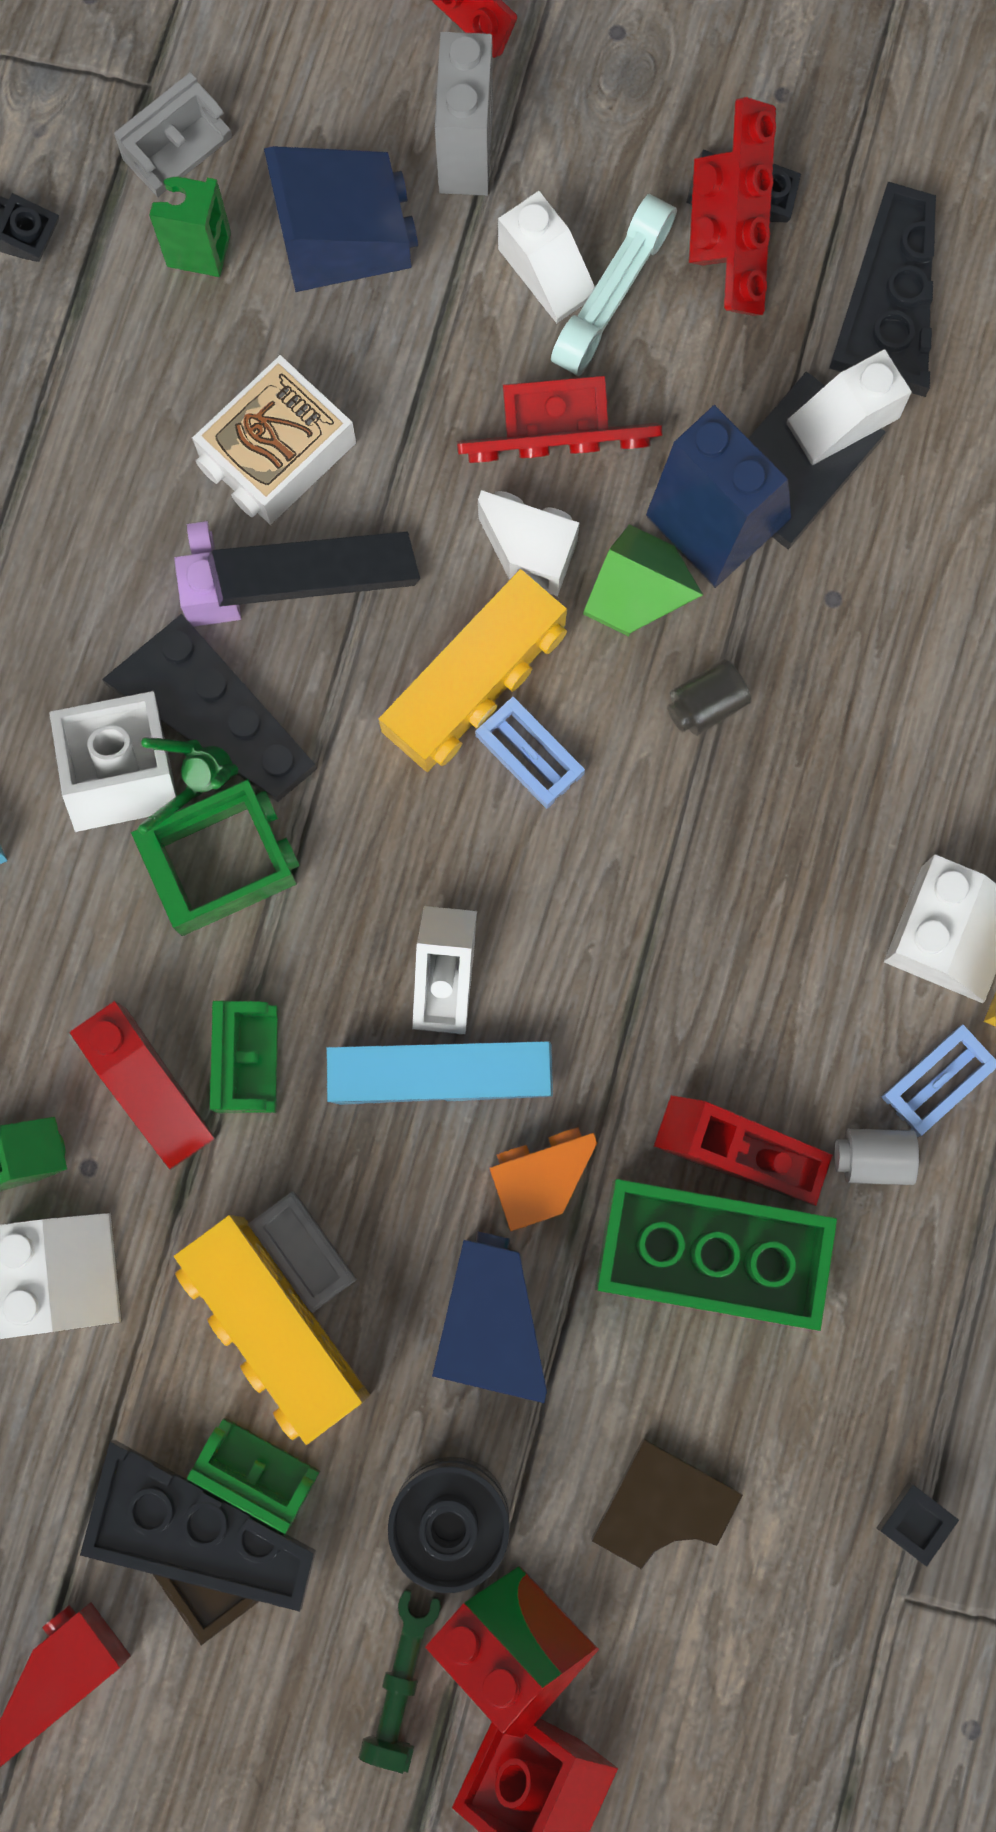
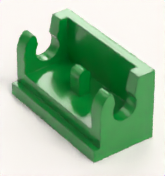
(196, 231)
(244, 1057)
(253, 1475)

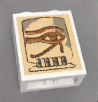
(273, 441)

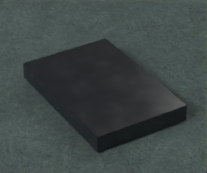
(809, 485)

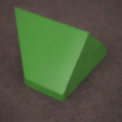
(640, 582)

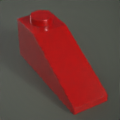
(142, 1084)
(742, 1149)
(59, 1674)

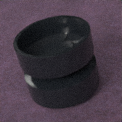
(449, 1525)

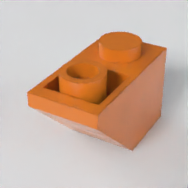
(541, 1182)

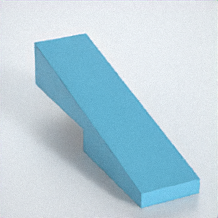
(439, 1072)

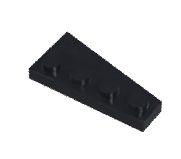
(894, 290)

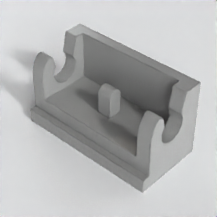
(172, 134)

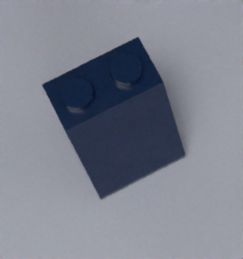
(340, 214)
(718, 497)
(490, 1324)

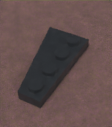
(211, 704)
(182, 1532)

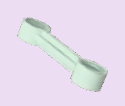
(583, 332)

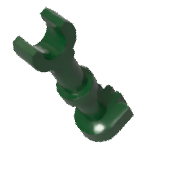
(384, 1748)

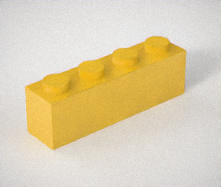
(474, 672)

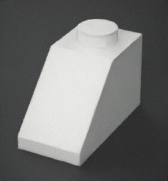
(545, 256)
(850, 407)
(444, 969)

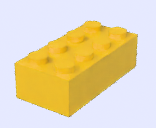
(271, 1328)

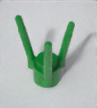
(201, 771)

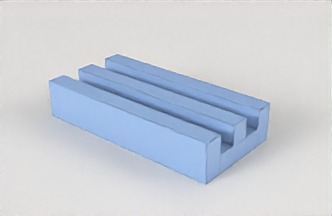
(551, 745)
(906, 1110)

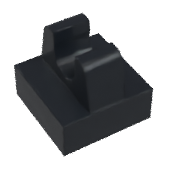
(917, 1524)

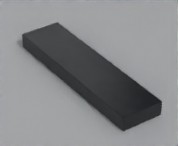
(312, 568)

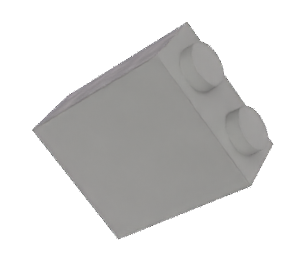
(464, 113)

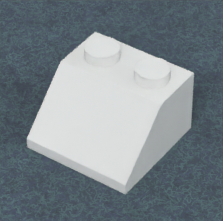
(105, 767)
(949, 929)
(57, 1275)

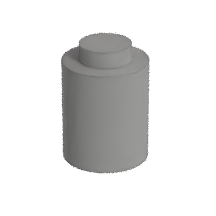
(878, 1156)

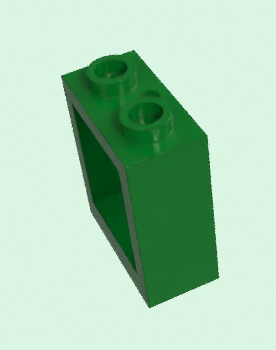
(198, 817)

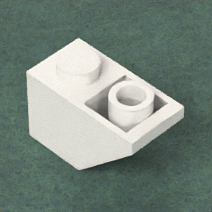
(529, 538)

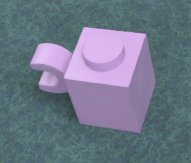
(196, 584)

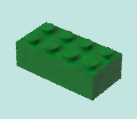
(716, 1254)

